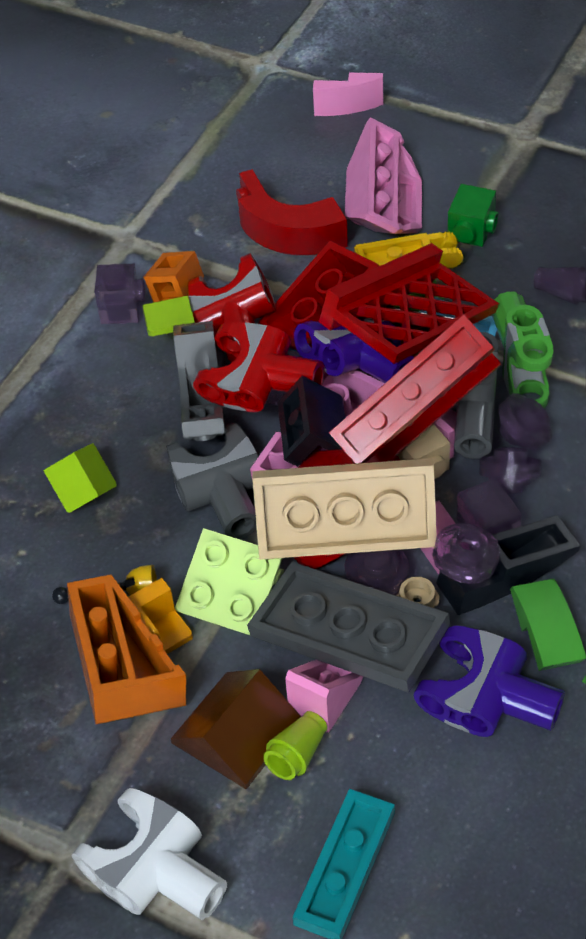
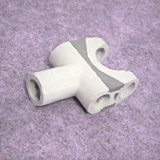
(153, 861)

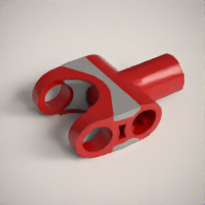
(239, 301)
(258, 367)

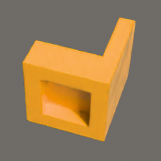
(160, 616)

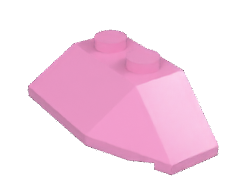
(383, 183)

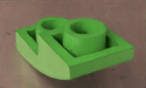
(549, 623)

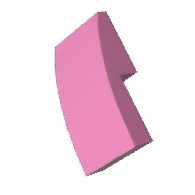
(356, 95)

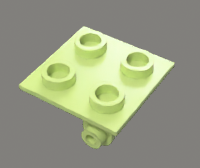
(227, 581)

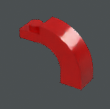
(288, 227)

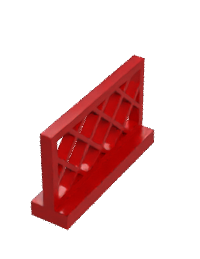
(391, 285)

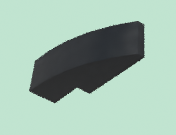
(524, 557)

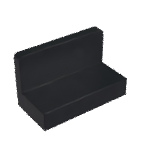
(307, 417)

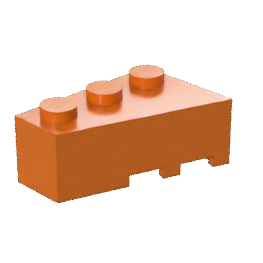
(119, 655)

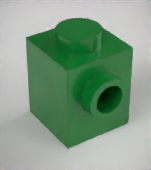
(473, 214)

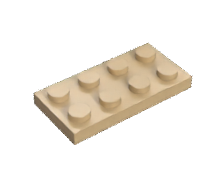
(345, 508)

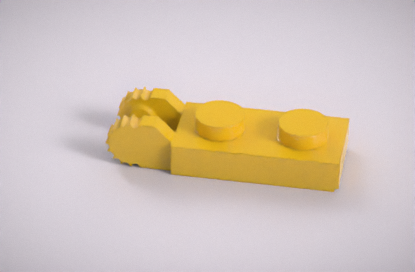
(390, 249)

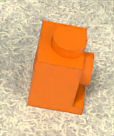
(171, 275)

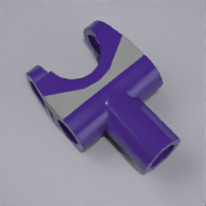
(344, 351)
(489, 687)

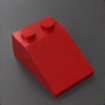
(307, 294)

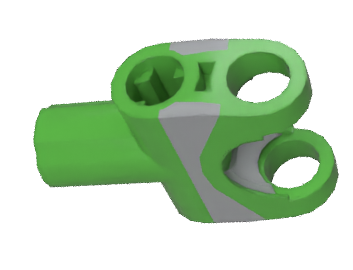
(525, 345)

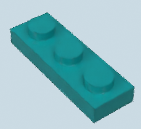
(344, 865)

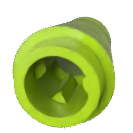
(294, 747)

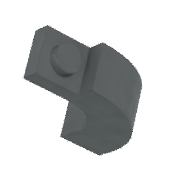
(195, 352)

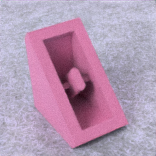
(321, 689)

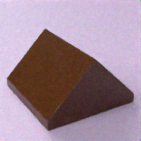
(235, 725)

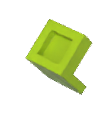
(164, 314)
(80, 477)

